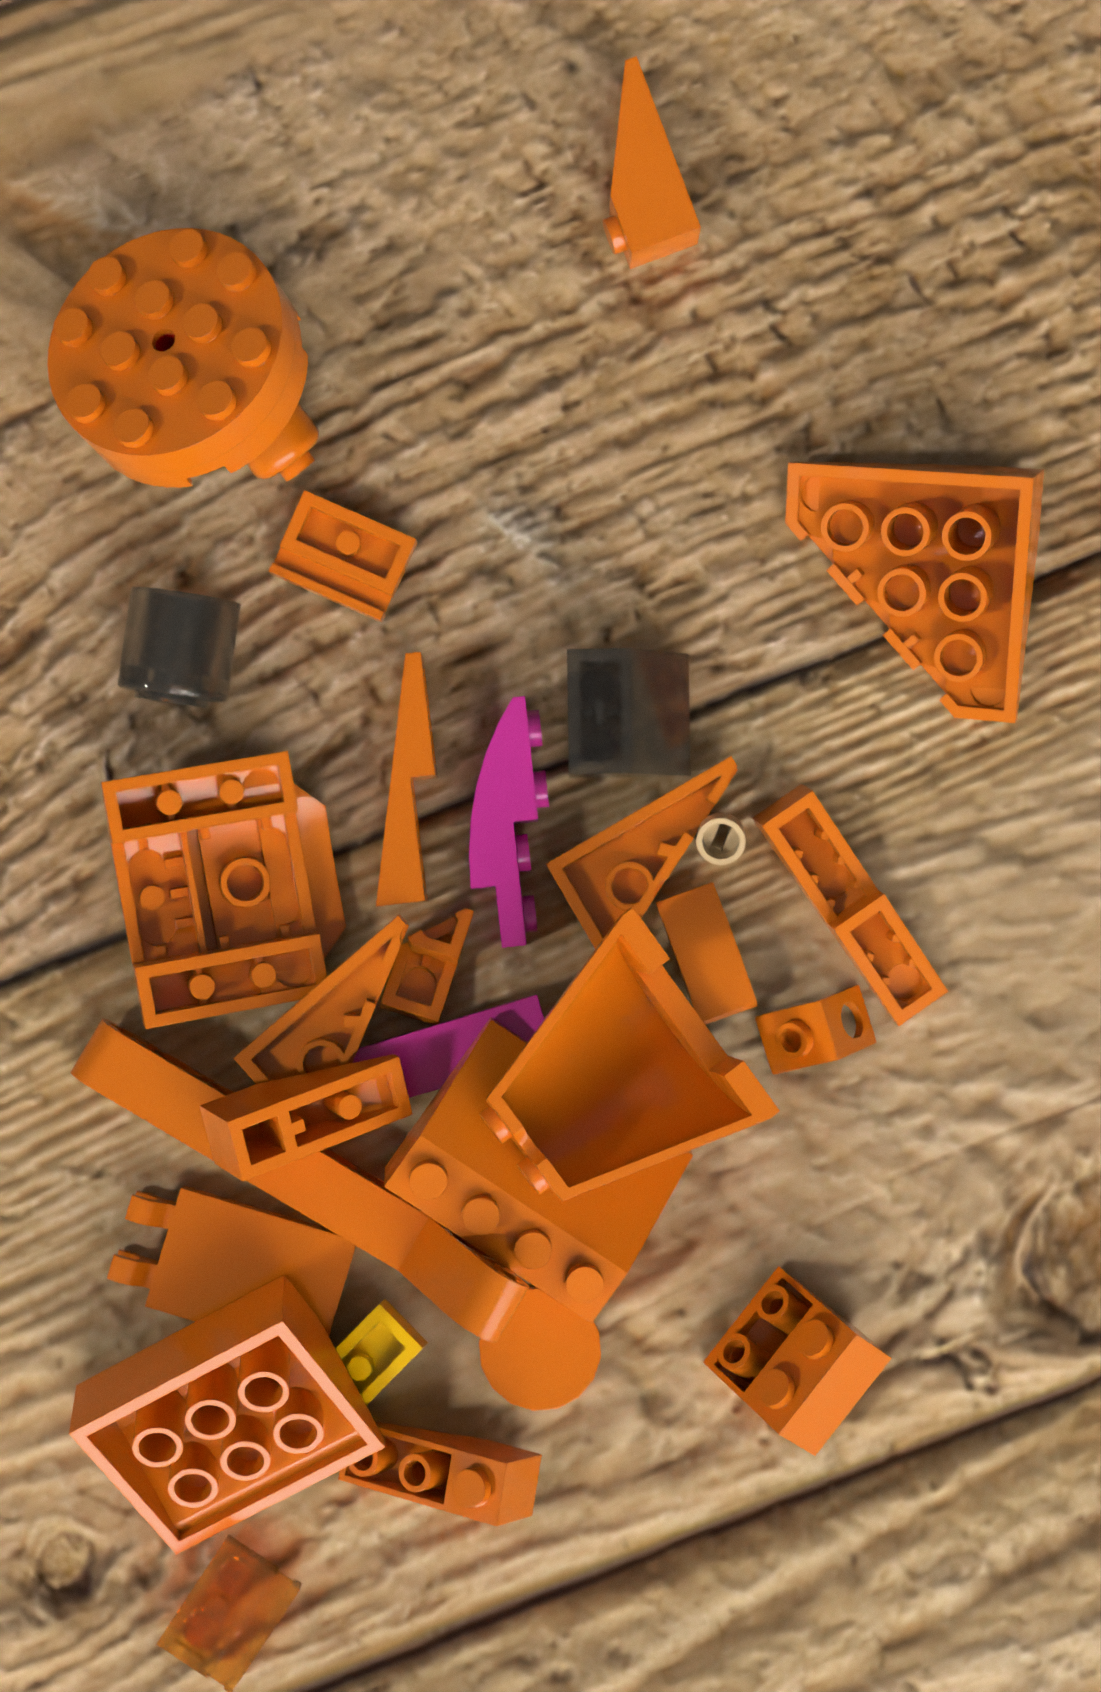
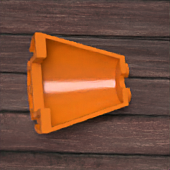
(620, 1075)

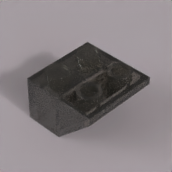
(628, 713)

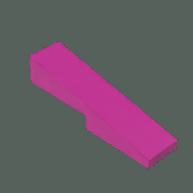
(434, 1051)

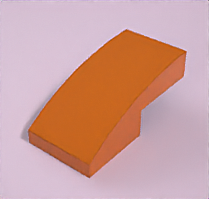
(706, 953)

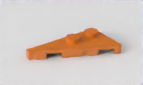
(637, 854)
(331, 1018)

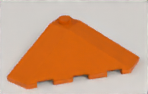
(938, 560)

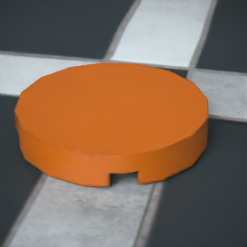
(542, 1355)

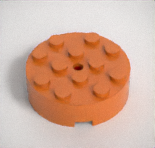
(177, 357)

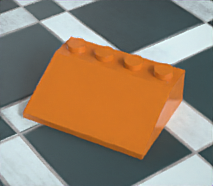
(474, 1188)
(225, 1416)

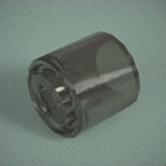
(178, 647)

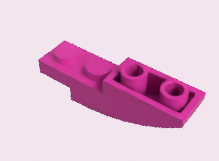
(507, 796)

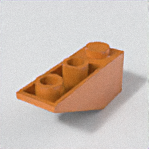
(451, 1473)

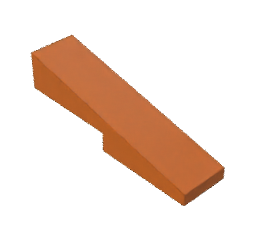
(414, 759)
(850, 903)

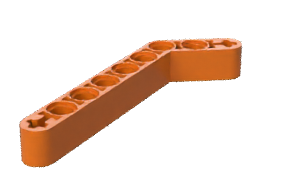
(322, 1186)

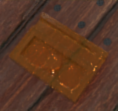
(229, 1613)

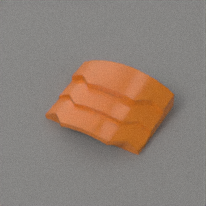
(222, 886)

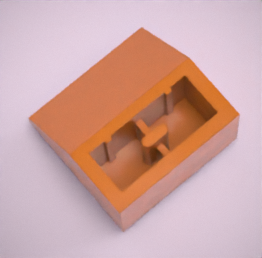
(796, 1361)

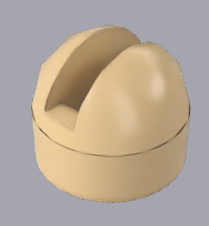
(733, 843)

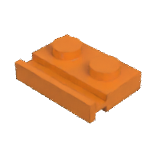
(343, 556)

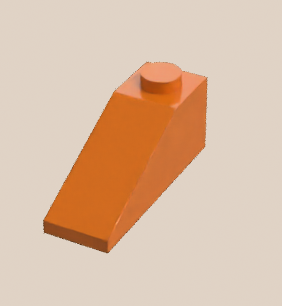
(648, 195)
(303, 1114)

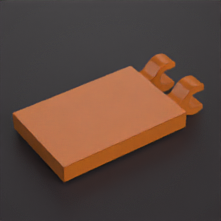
(227, 1250)

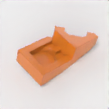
(426, 969)

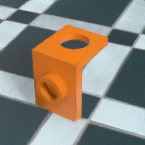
(814, 1031)

